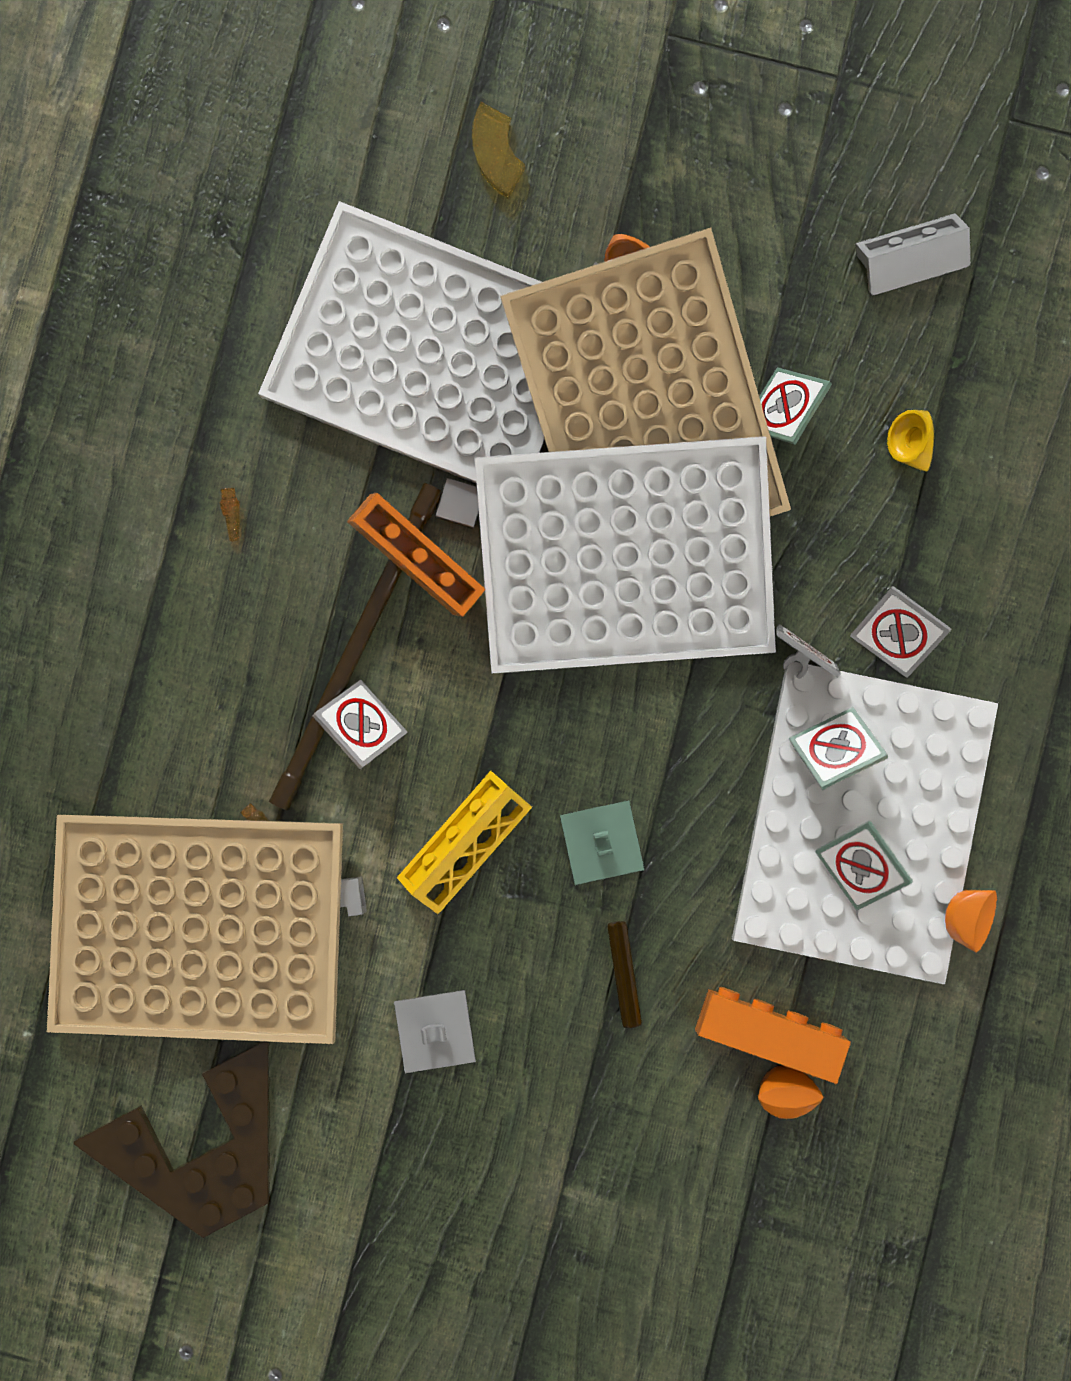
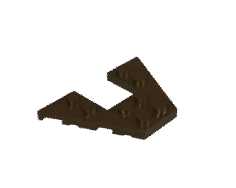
(217, 1184)

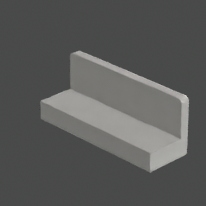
(915, 253)

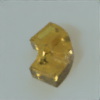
(492, 149)

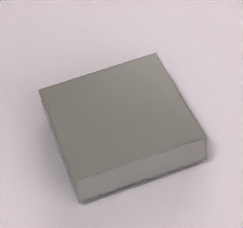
(459, 503)

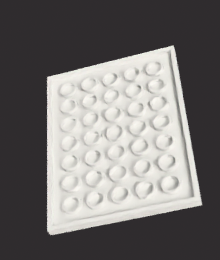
(407, 347)
(626, 554)
(917, 800)

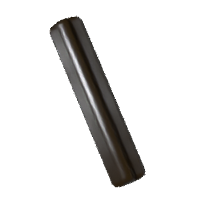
(624, 974)

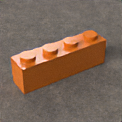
(416, 555)
(773, 1035)

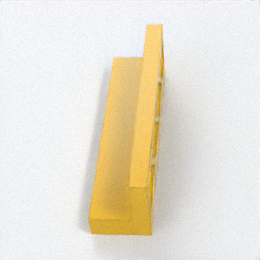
(459, 839)

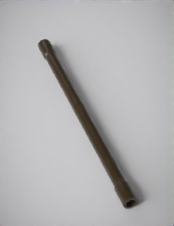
(292, 777)

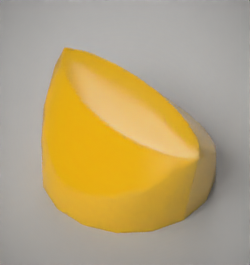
(912, 439)

